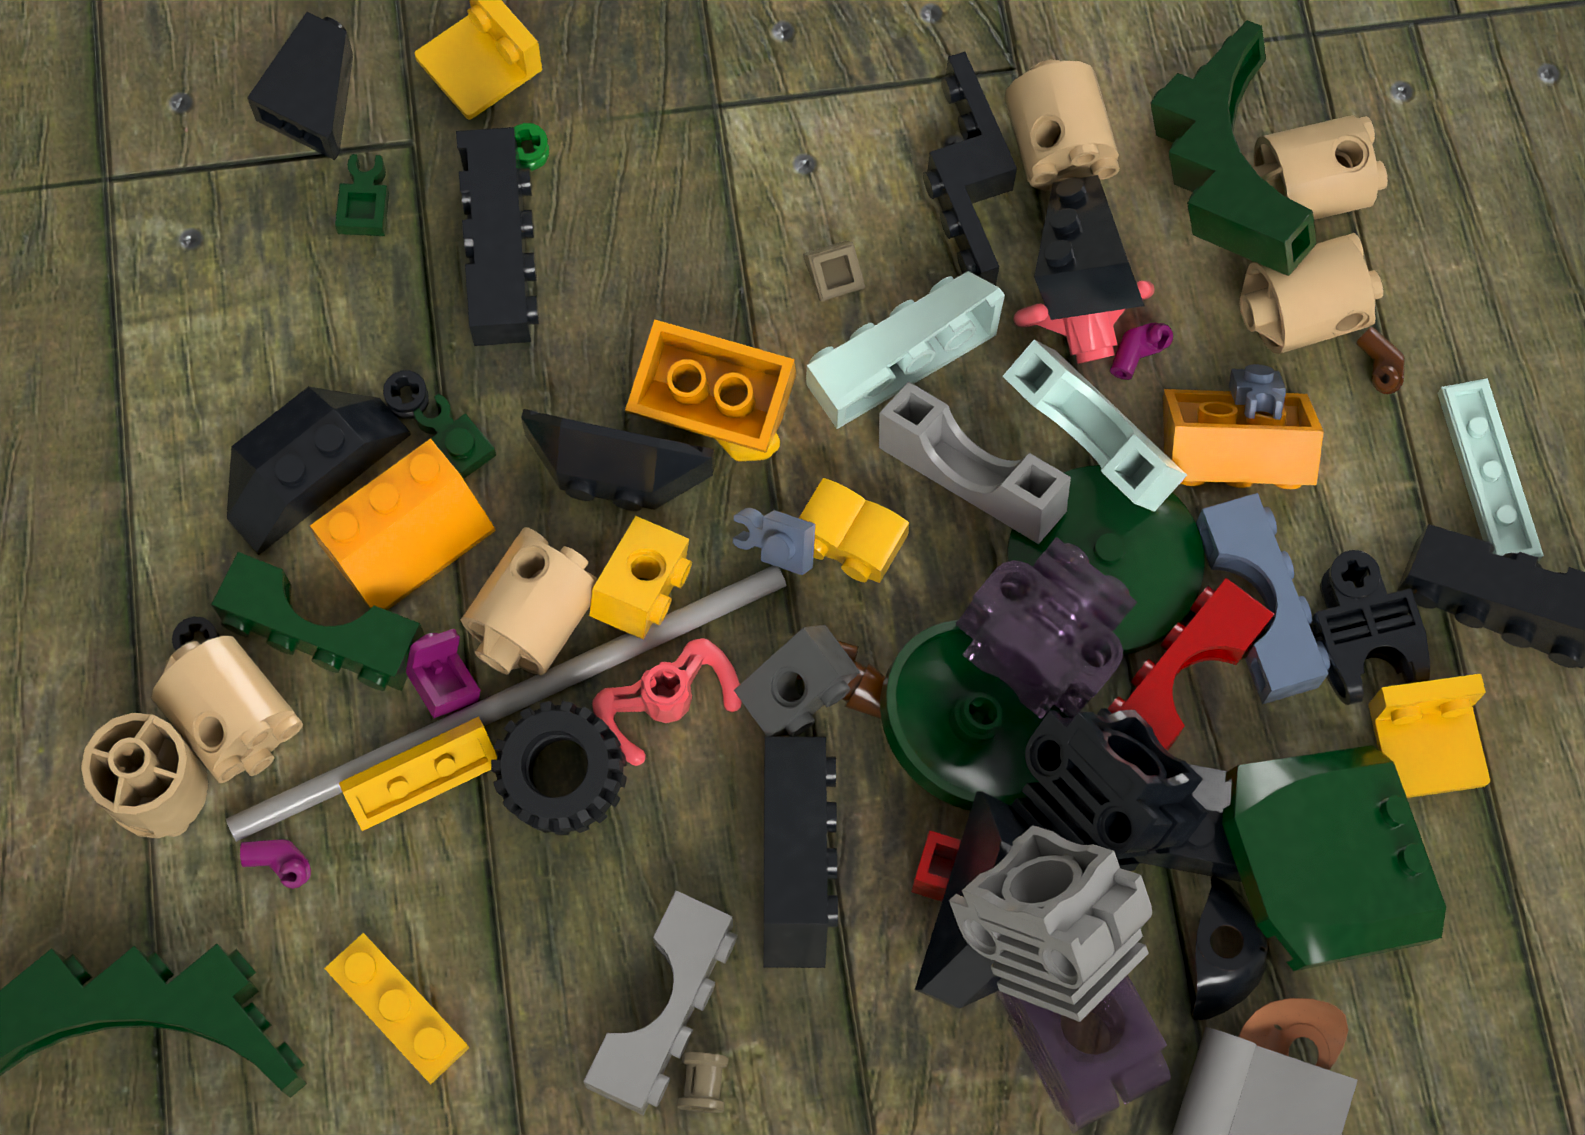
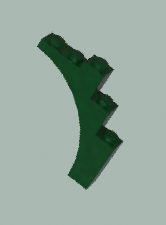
(1228, 197)
(206, 1000)

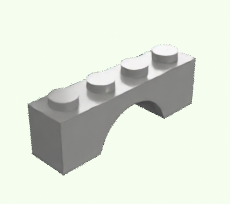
(926, 437)
(633, 1063)

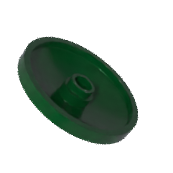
(1148, 551)
(954, 722)

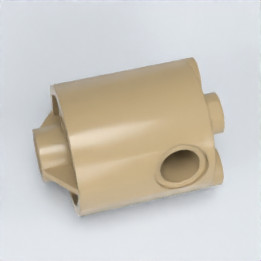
(1061, 124)
(1323, 165)
(1318, 301)
(529, 605)
(224, 707)
(145, 775)

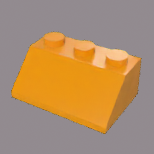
(711, 386)
(1219, 444)
(403, 527)

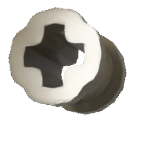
(703, 1082)

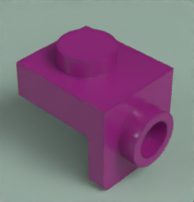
(440, 673)

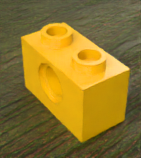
(642, 553)

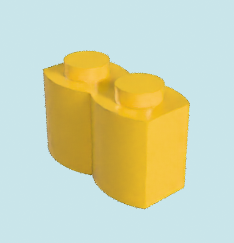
(854, 531)

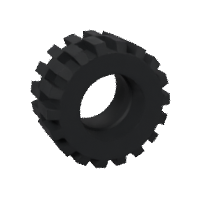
(529, 738)

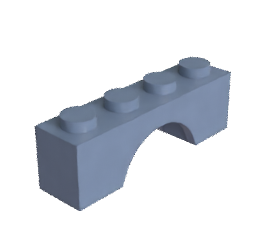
(1242, 541)

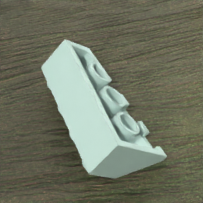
(904, 347)

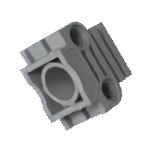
(1056, 921)

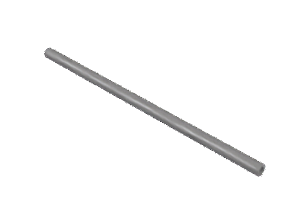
(513, 698)

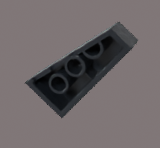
(496, 237)
(1500, 593)
(797, 852)

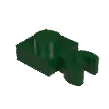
(363, 204)
(458, 439)

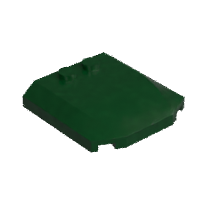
(1332, 856)

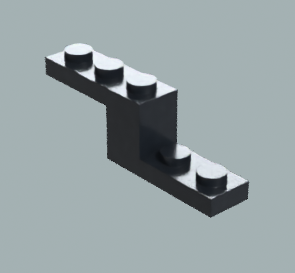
(969, 169)

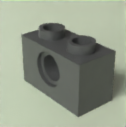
(772, 691)

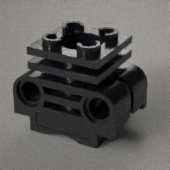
(1109, 785)

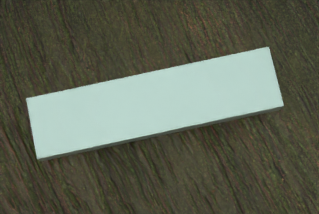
(1489, 468)

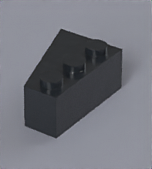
(1082, 254)

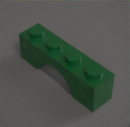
(258, 601)

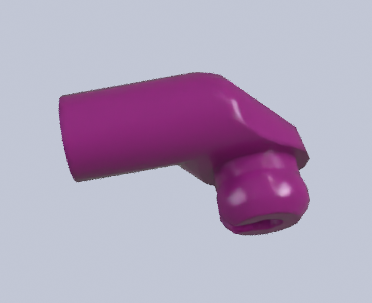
(1137, 344)
(282, 858)

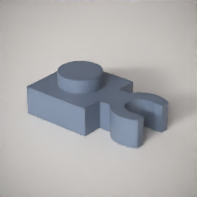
(1258, 389)
(782, 539)

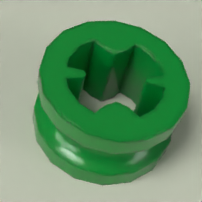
(539, 140)

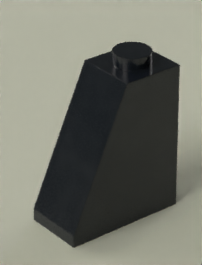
(308, 86)

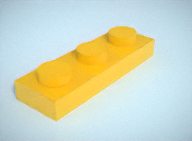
(419, 773)
(397, 1008)

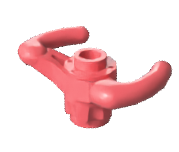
(1089, 335)
(666, 692)

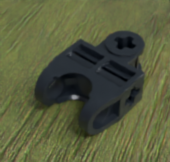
(1367, 625)

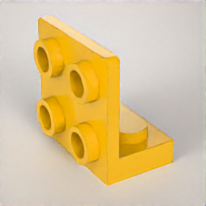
(481, 57)
(1432, 734)

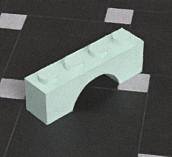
(1091, 419)

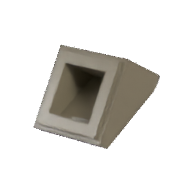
(834, 270)

